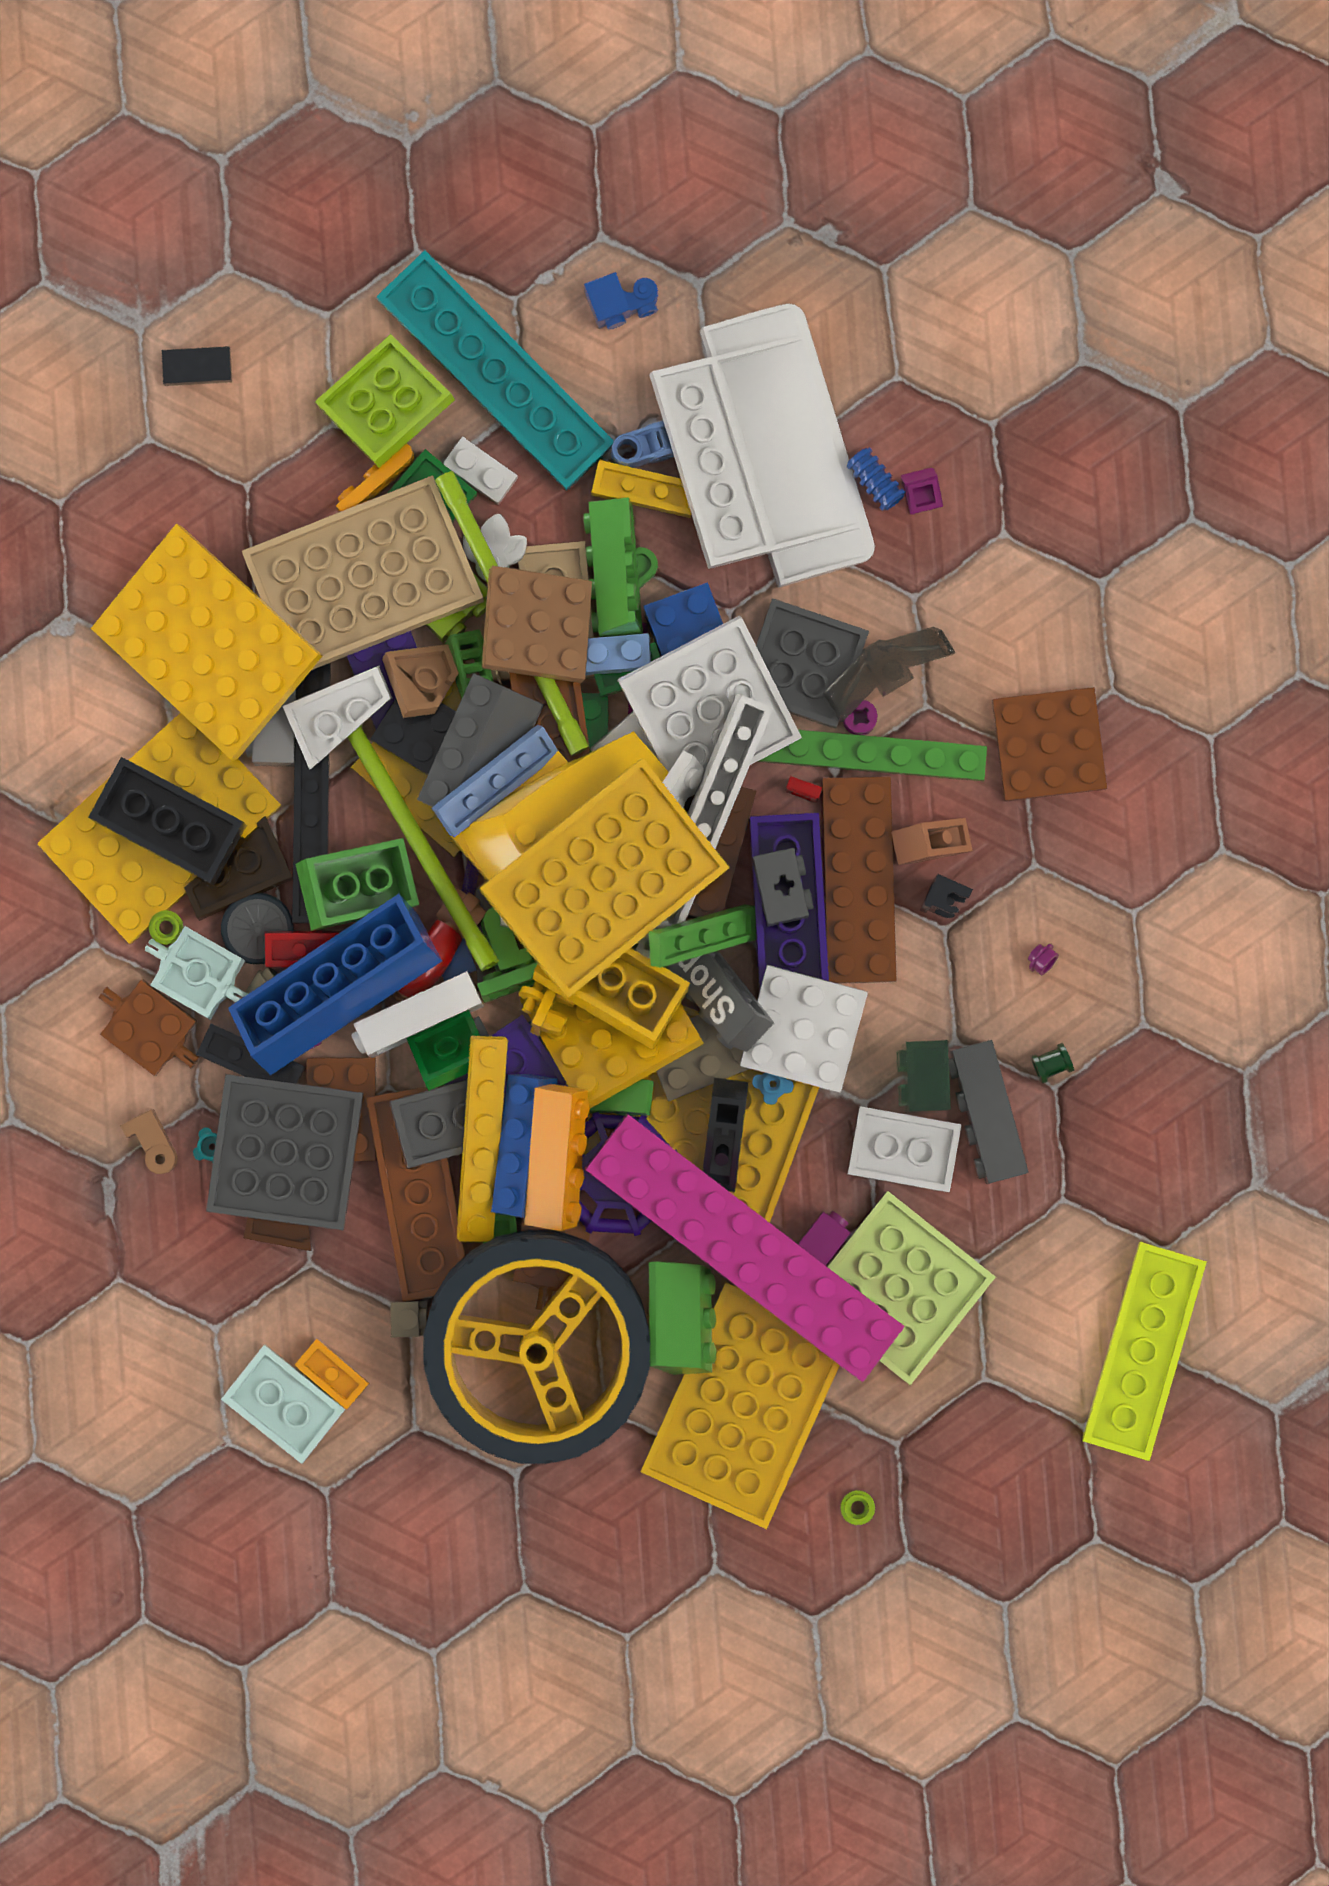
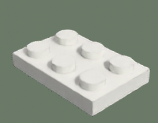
(904, 1149)

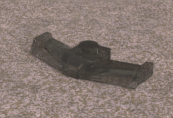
(885, 667)

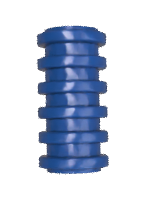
(876, 479)

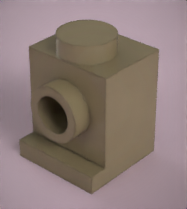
(408, 1318)

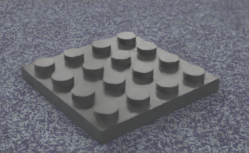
(284, 1152)

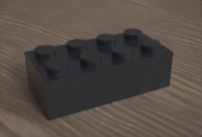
(167, 821)

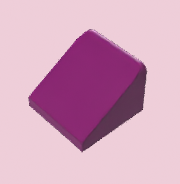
(922, 490)

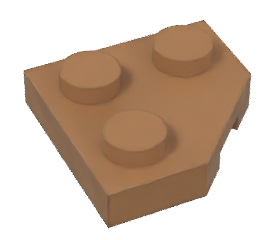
(420, 677)

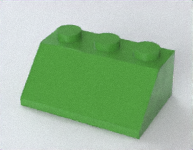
(681, 1318)

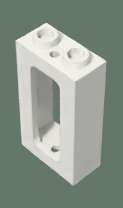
(396, 1023)

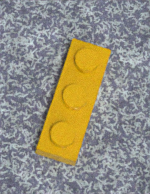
(641, 487)

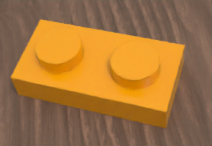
(332, 1374)

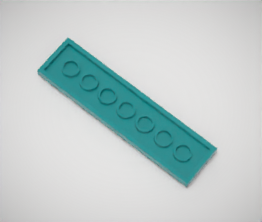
(495, 370)

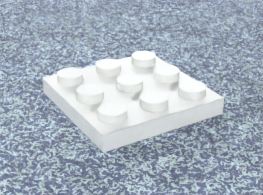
(810, 1029)

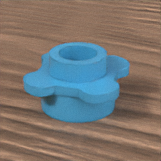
(770, 1093)

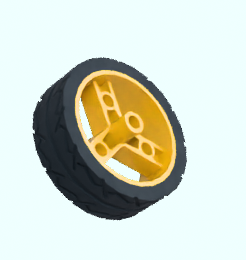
(568, 1428)

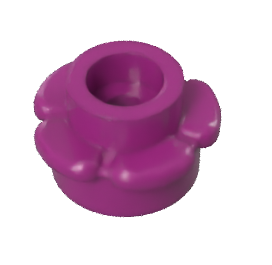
(1042, 958)

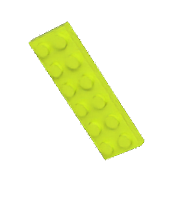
(1144, 1351)

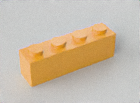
(556, 1157)

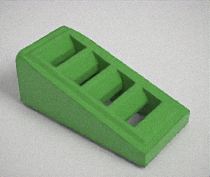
(475, 642)

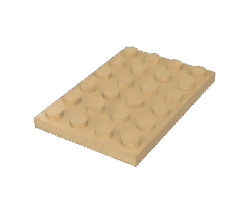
(367, 572)

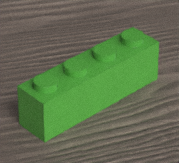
(615, 568)

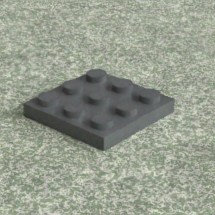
(807, 656)

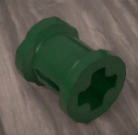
(1052, 1063)

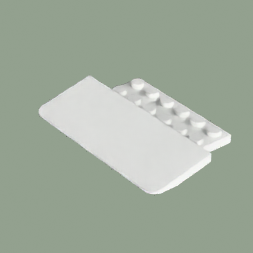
(763, 449)

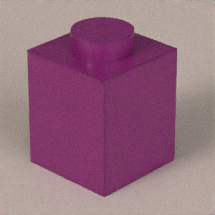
(825, 1236)

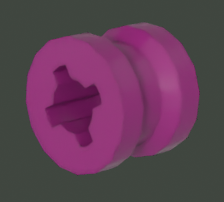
(856, 722)

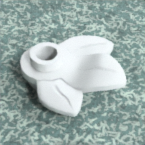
(505, 548)

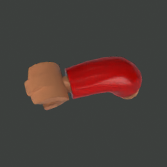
(446, 940)

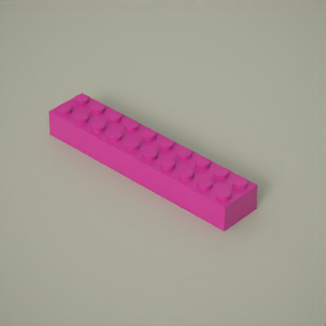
(744, 1247)

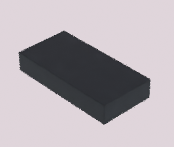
(196, 366)

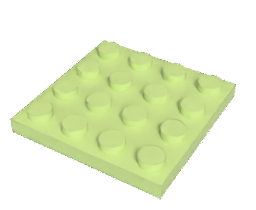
(913, 1278)

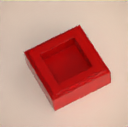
(803, 789)

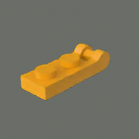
(376, 479)

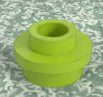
(154, 927)
(865, 1516)

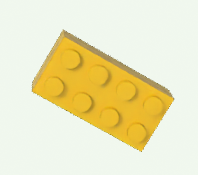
(629, 996)

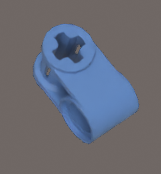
(645, 444)

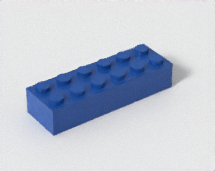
(334, 984)

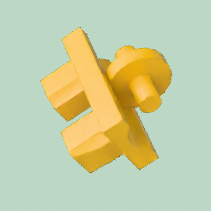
(545, 1018)

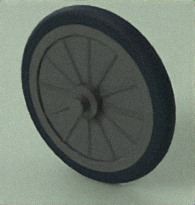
(246, 923)

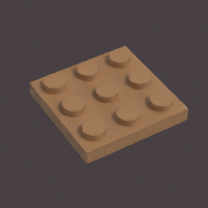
(536, 624)

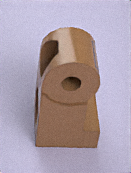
(159, 1151)

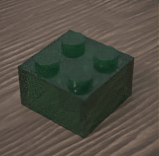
(924, 1076)

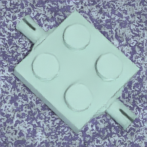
(197, 972)

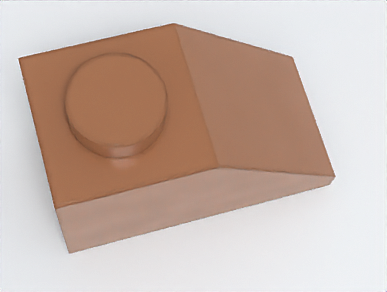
(931, 841)

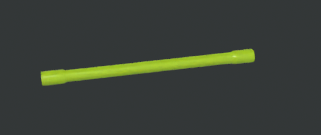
(457, 502)
(475, 940)

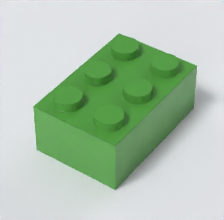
(355, 882)

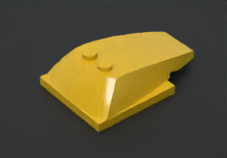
(547, 801)

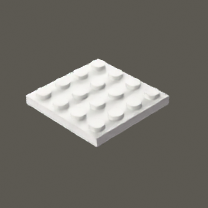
(690, 691)

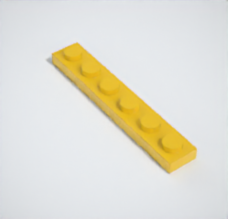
(481, 1137)

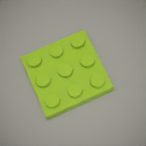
(385, 400)

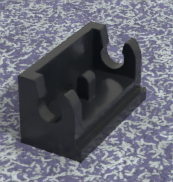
(942, 896)

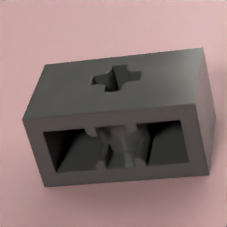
(776, 907)

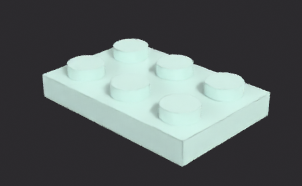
(283, 1404)

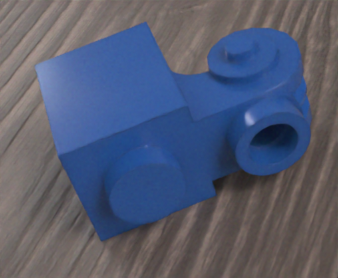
(614, 305)

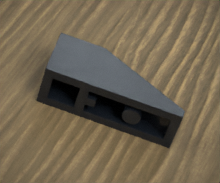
(725, 1131)

